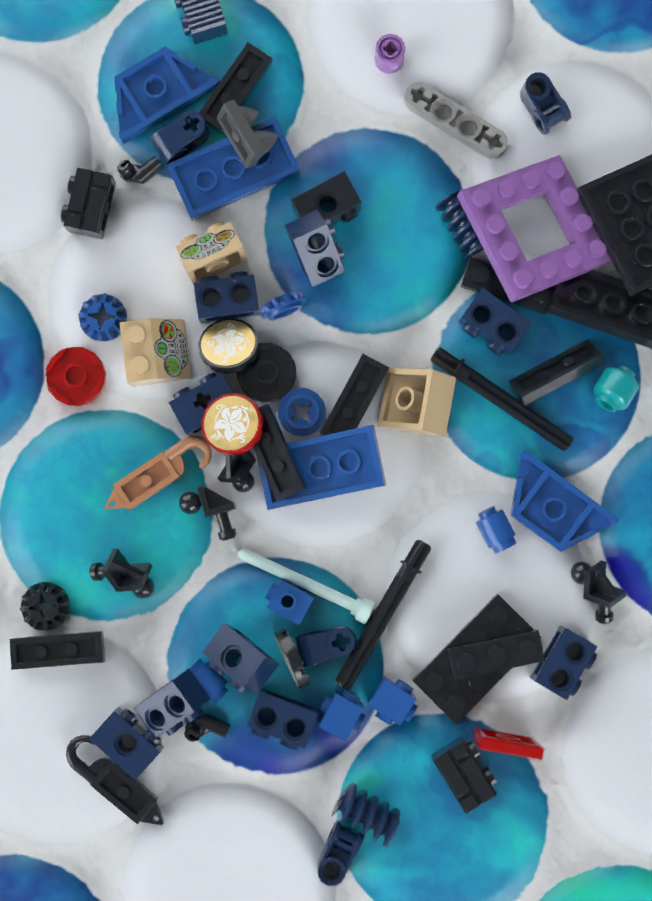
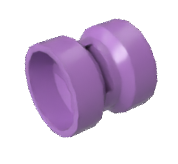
(388, 60)

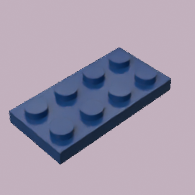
(219, 178)
(333, 466)

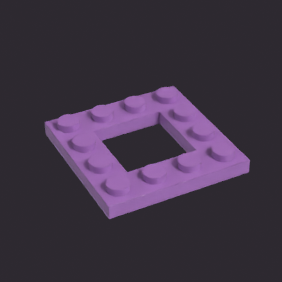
(520, 277)

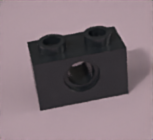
(334, 190)

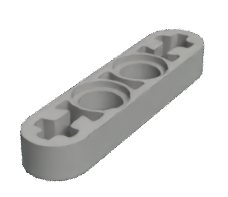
(458, 116)

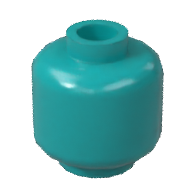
(615, 388)

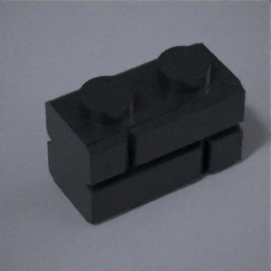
(88, 203)
(464, 775)

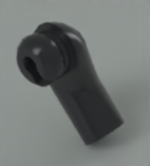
(139, 174)

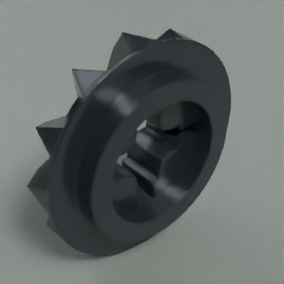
(53, 594)

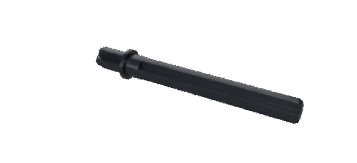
(501, 398)
(383, 614)

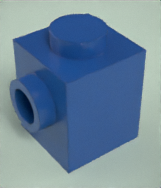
(292, 612)
(393, 701)
(341, 714)

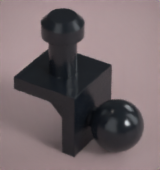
(238, 471)
(213, 505)
(124, 575)
(598, 588)

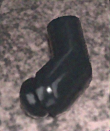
(204, 724)

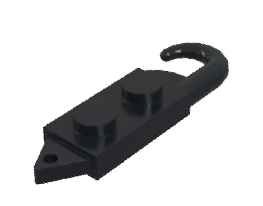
(116, 785)

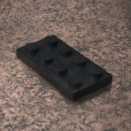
(606, 306)
(461, 695)

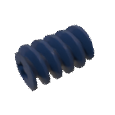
(459, 222)
(368, 813)

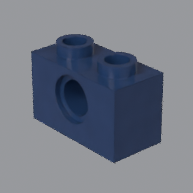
(255, 663)
(109, 740)

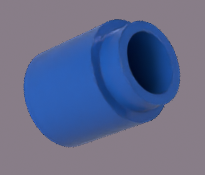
(496, 529)
(210, 680)

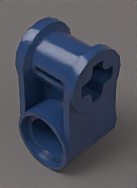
(544, 105)
(178, 139)
(319, 645)
(341, 848)

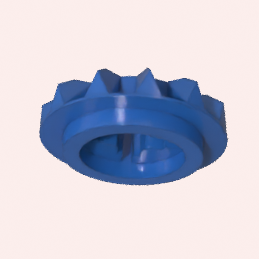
(283, 306)
(111, 327)
(287, 411)

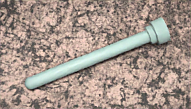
(359, 608)

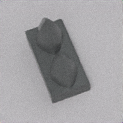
(237, 125)

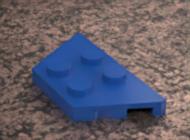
(157, 90)
(554, 506)

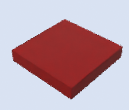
(507, 743)

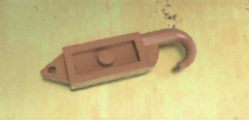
(155, 474)

